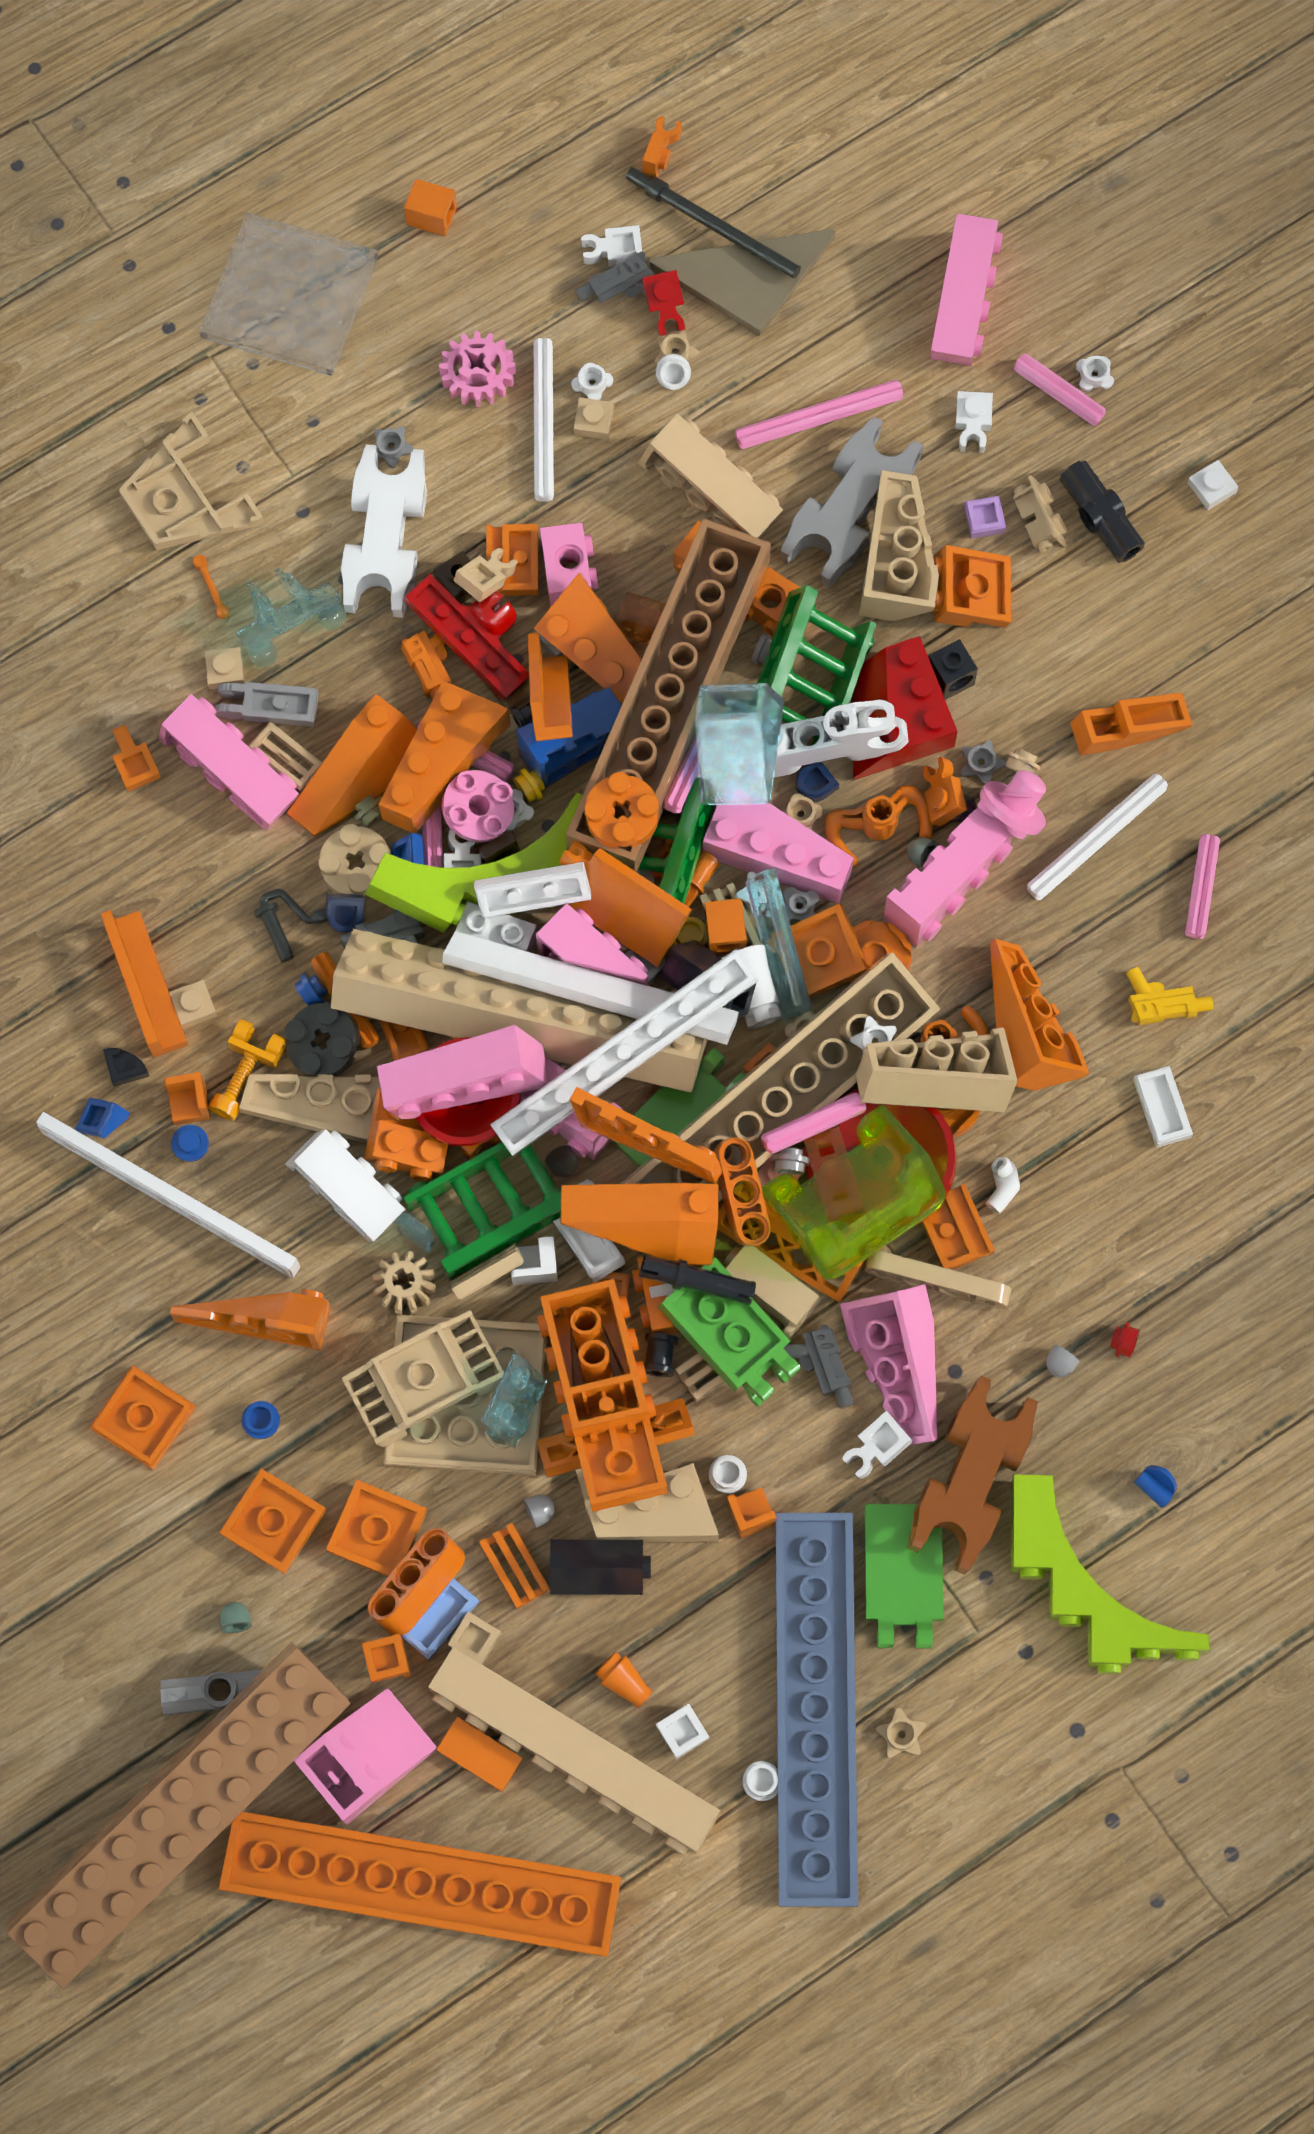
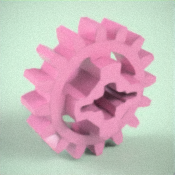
(477, 369)

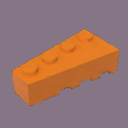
(447, 742)

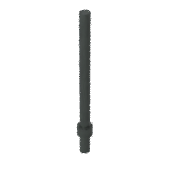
(659, 191)

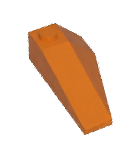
(355, 767)
(1036, 1041)
(650, 1218)
(273, 1317)

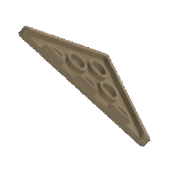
(743, 283)

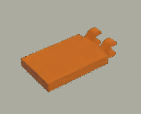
(628, 904)

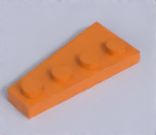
(643, 1137)

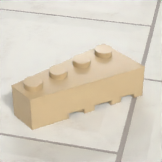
(710, 478)
(940, 1073)

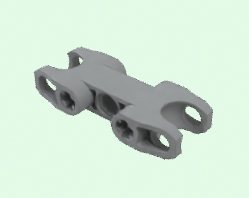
(837, 523)

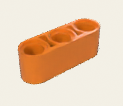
(755, 1206)
(416, 1582)

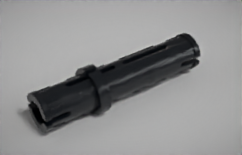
(697, 1279)

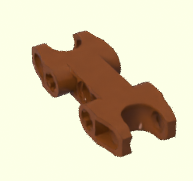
(961, 1501)

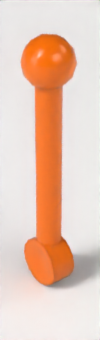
(200, 563)

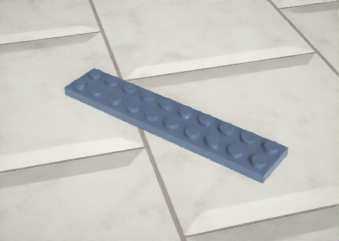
(816, 1711)

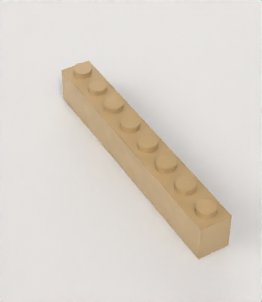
(574, 1751)

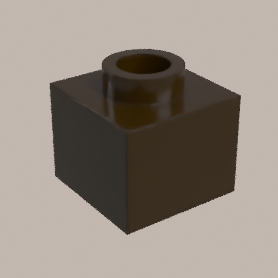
(445, 576)

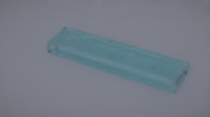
(780, 947)

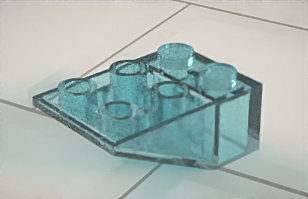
(737, 742)

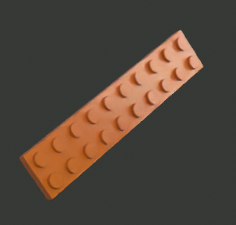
(421, 1883)

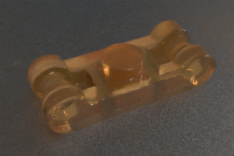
(834, 1174)

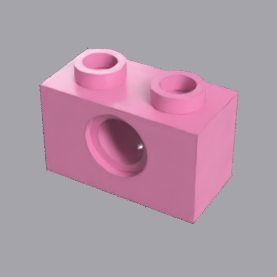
(562, 545)

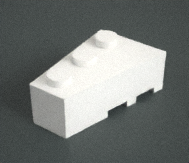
(347, 1184)

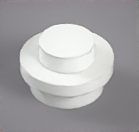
(673, 371)
(727, 1474)
(761, 1781)

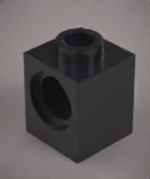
(953, 668)

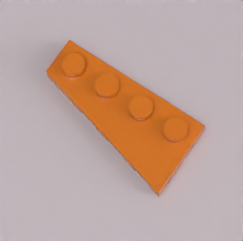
(590, 637)

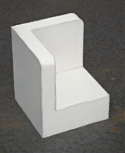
(538, 1264)

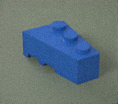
(591, 726)

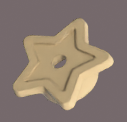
(677, 342)
(901, 1723)

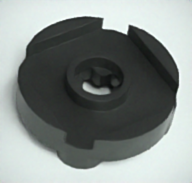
(303, 1032)

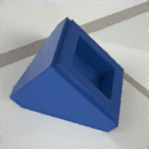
(101, 1118)

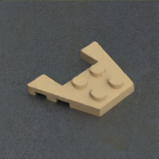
(172, 504)

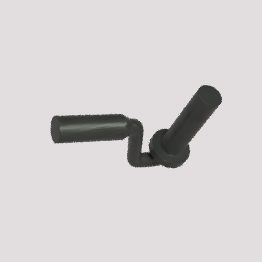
(267, 913)

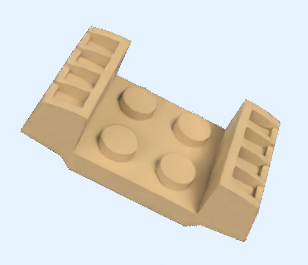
(423, 1377)

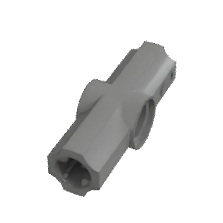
(193, 1693)

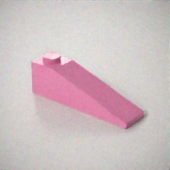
(899, 1349)

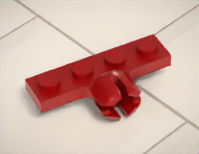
(472, 633)

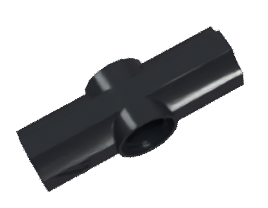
(1102, 511)

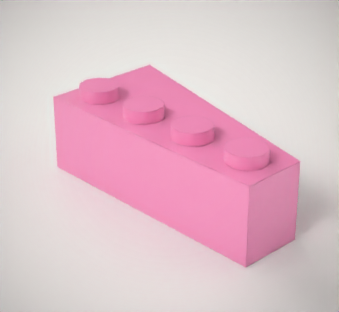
(964, 290)
(228, 761)
(766, 838)
(948, 877)
(464, 1073)

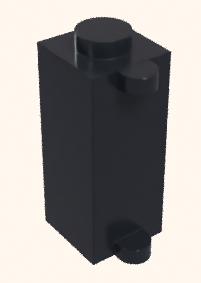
(690, 960)
(598, 1567)

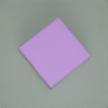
(984, 517)

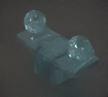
(275, 622)

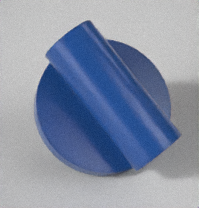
(1157, 1484)

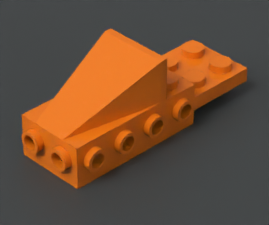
(603, 1393)

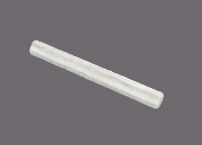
(543, 420)
(1097, 836)

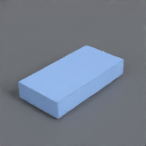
(441, 1619)

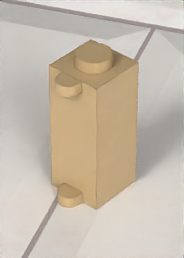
(775, 1287)

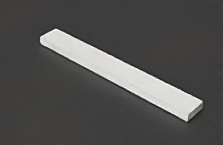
(572, 982)
(626, 1051)
(168, 1195)

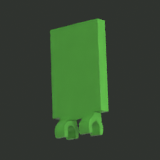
(675, 1109)
(732, 1338)
(900, 1583)

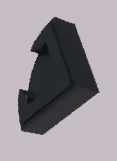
(124, 1066)

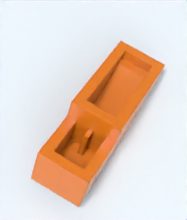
(1130, 723)

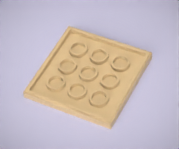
(456, 1435)

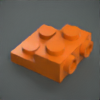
(972, 587)
(403, 1145)

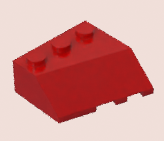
(908, 682)

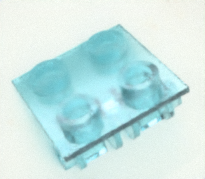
(514, 1401)

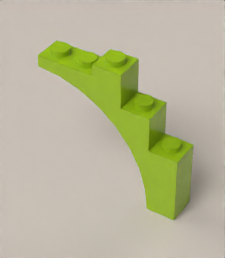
(436, 892)
(1074, 1596)

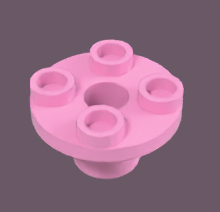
(1015, 803)
(478, 806)

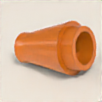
(623, 1679)

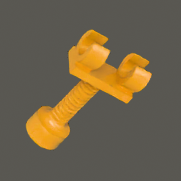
(226, 1104)

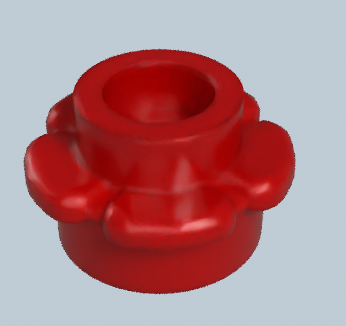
(1124, 1340)

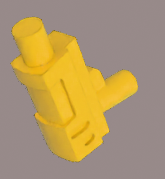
(1155, 1004)

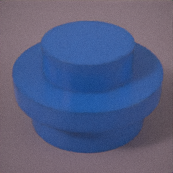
(311, 989)
(190, 1143)
(260, 1420)

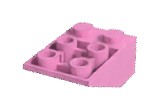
(575, 941)
(365, 1755)

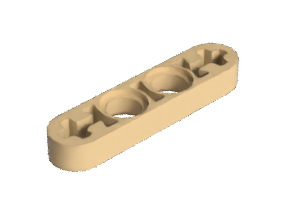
(938, 1279)

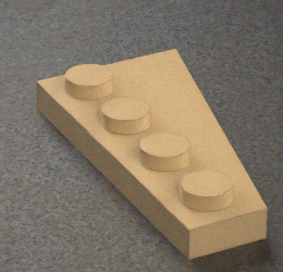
(314, 1102)

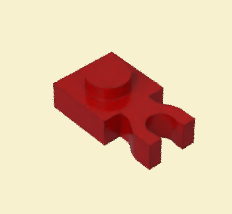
(663, 295)

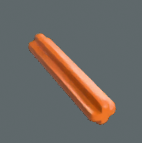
(325, 969)

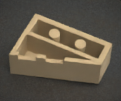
(671, 1517)

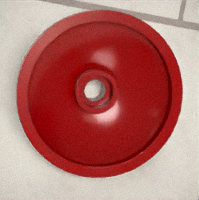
(467, 1123)

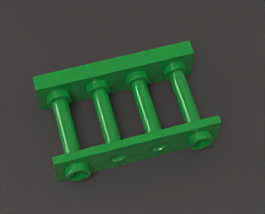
(789, 642)
(687, 844)
(491, 1238)

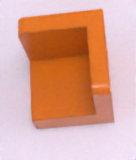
(430, 207)
(725, 926)
(187, 1098)
(751, 1512)
(386, 1658)

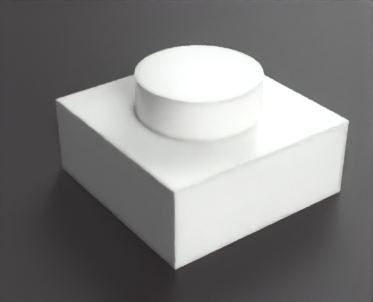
(1212, 485)
(682, 1731)

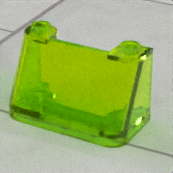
(894, 1186)

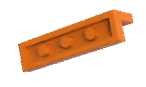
(549, 693)
(145, 982)
(785, 1259)
(669, 1424)

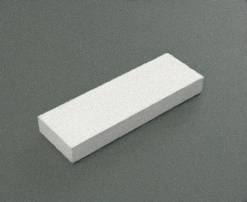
(532, 890)

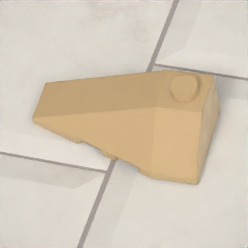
(900, 562)

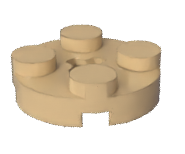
(340, 847)

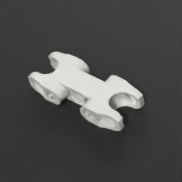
(381, 557)
(842, 732)

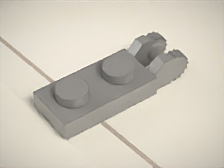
(269, 703)

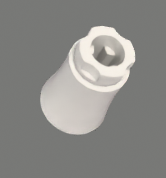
(764, 1003)

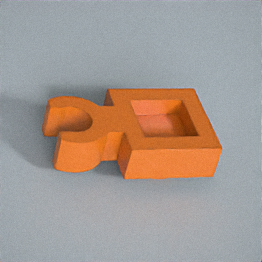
(945, 796)

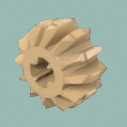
(413, 1272)

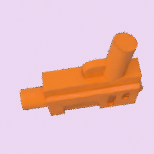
(426, 659)

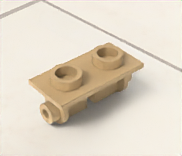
(1036, 502)

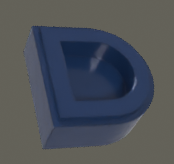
(816, 782)
(344, 911)

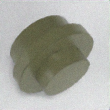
(368, 810)

